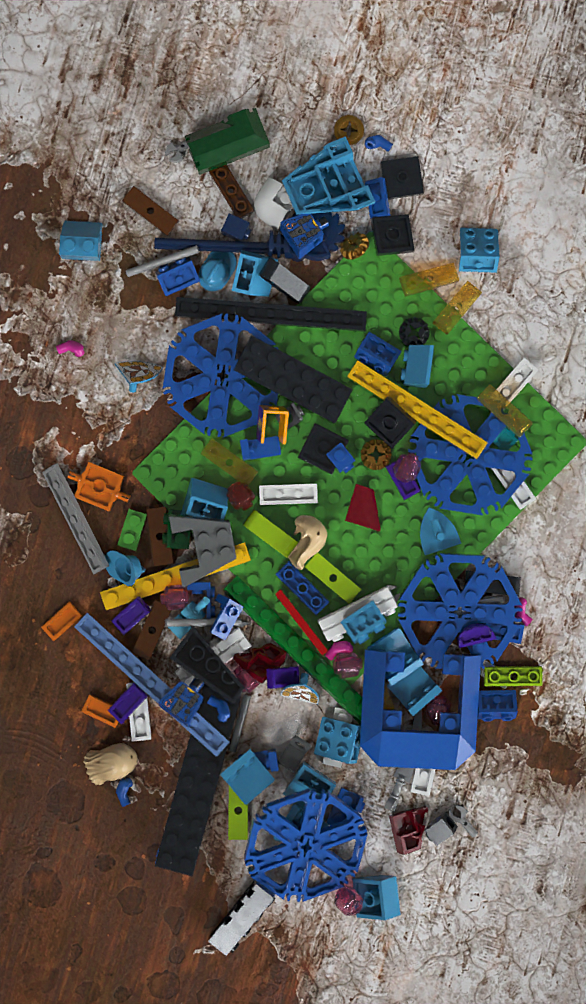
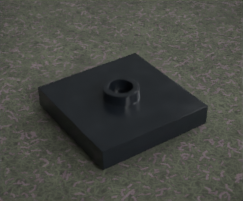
(402, 177)
(392, 235)
(390, 422)
(318, 445)

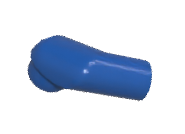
(378, 141)
(222, 708)
(122, 790)

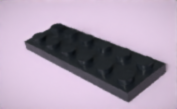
(292, 379)

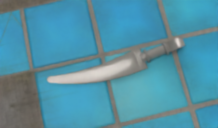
(403, 774)

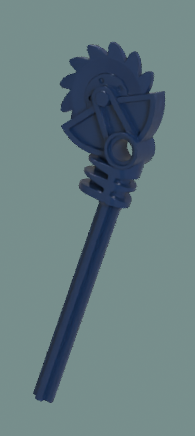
(276, 245)

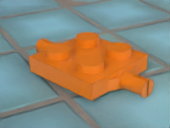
(99, 486)

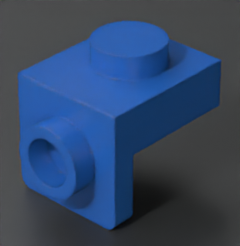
(341, 458)

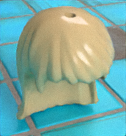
(311, 541)
(110, 763)

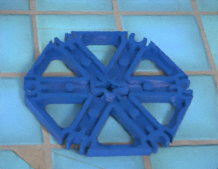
(205, 381)
(476, 471)
(452, 599)
(316, 853)

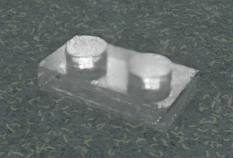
(284, 730)

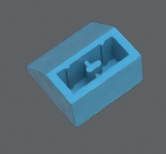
(247, 275)
(205, 500)
(310, 778)

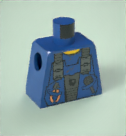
(303, 232)
(183, 701)

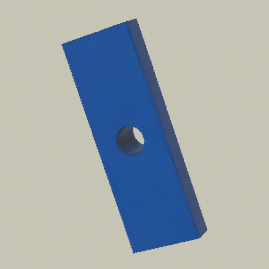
(293, 579)

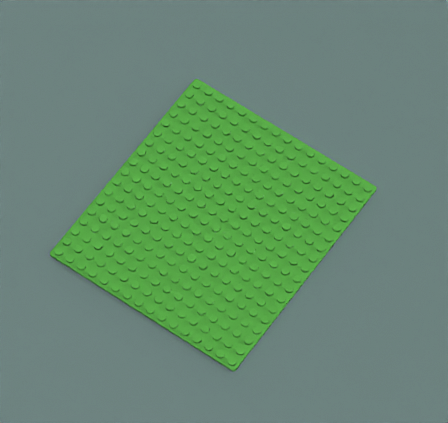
(369, 558)

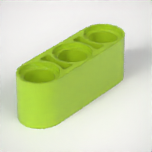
(270, 533)

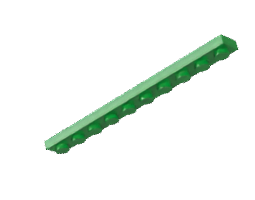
(295, 647)

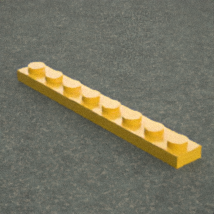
(418, 410)
(158, 581)

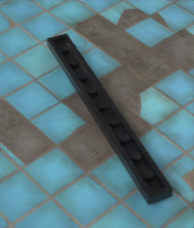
(272, 314)

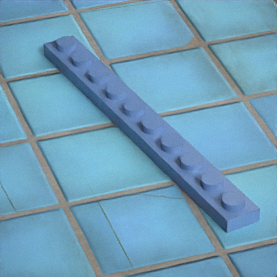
(146, 679)

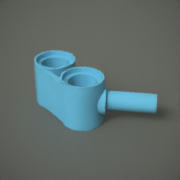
(191, 611)

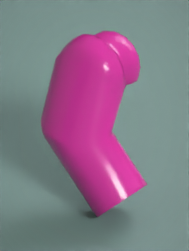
(72, 346)
(526, 620)
(338, 647)

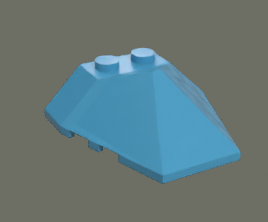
(328, 182)

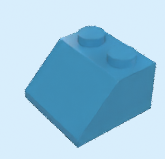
(80, 241)
(418, 365)
(378, 896)

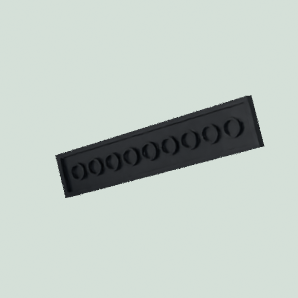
(194, 794)

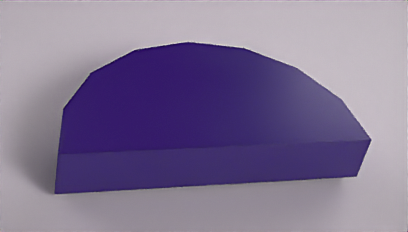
(475, 634)

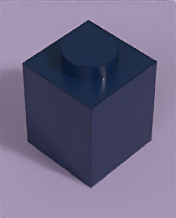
(236, 228)

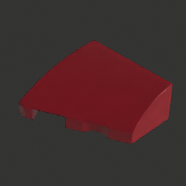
(363, 508)
(260, 660)
(408, 829)

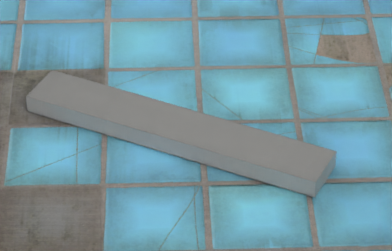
(75, 518)

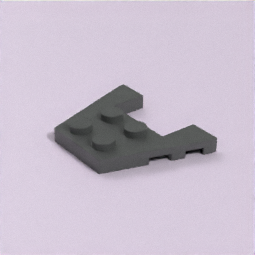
(212, 543)

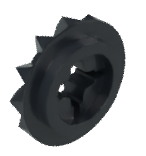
(405, 330)

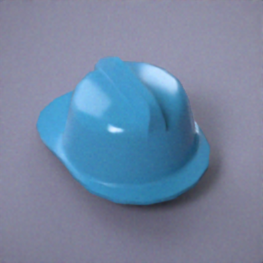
(217, 270)
(124, 567)

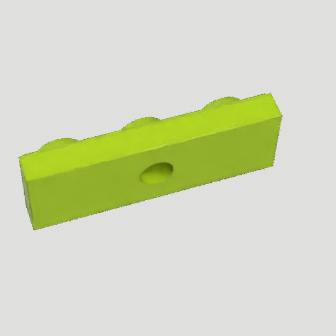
(342, 586)
(524, 676)
(237, 821)

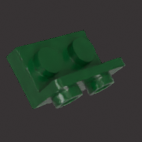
(176, 540)

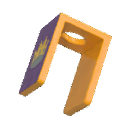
(283, 422)

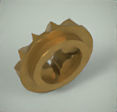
(355, 124)
(353, 252)
(369, 461)

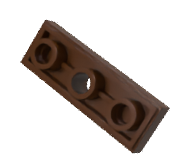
(237, 200)
(141, 204)
(161, 555)
(147, 641)

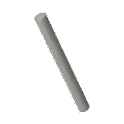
(162, 261)
(193, 622)

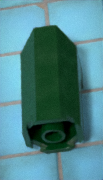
(227, 141)

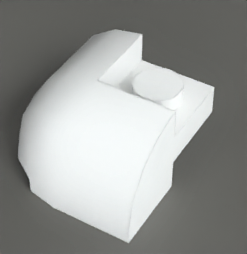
(272, 203)

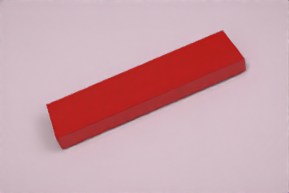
(301, 622)

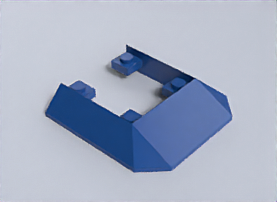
(381, 728)

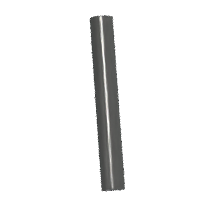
(239, 723)

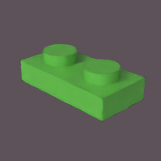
(132, 530)

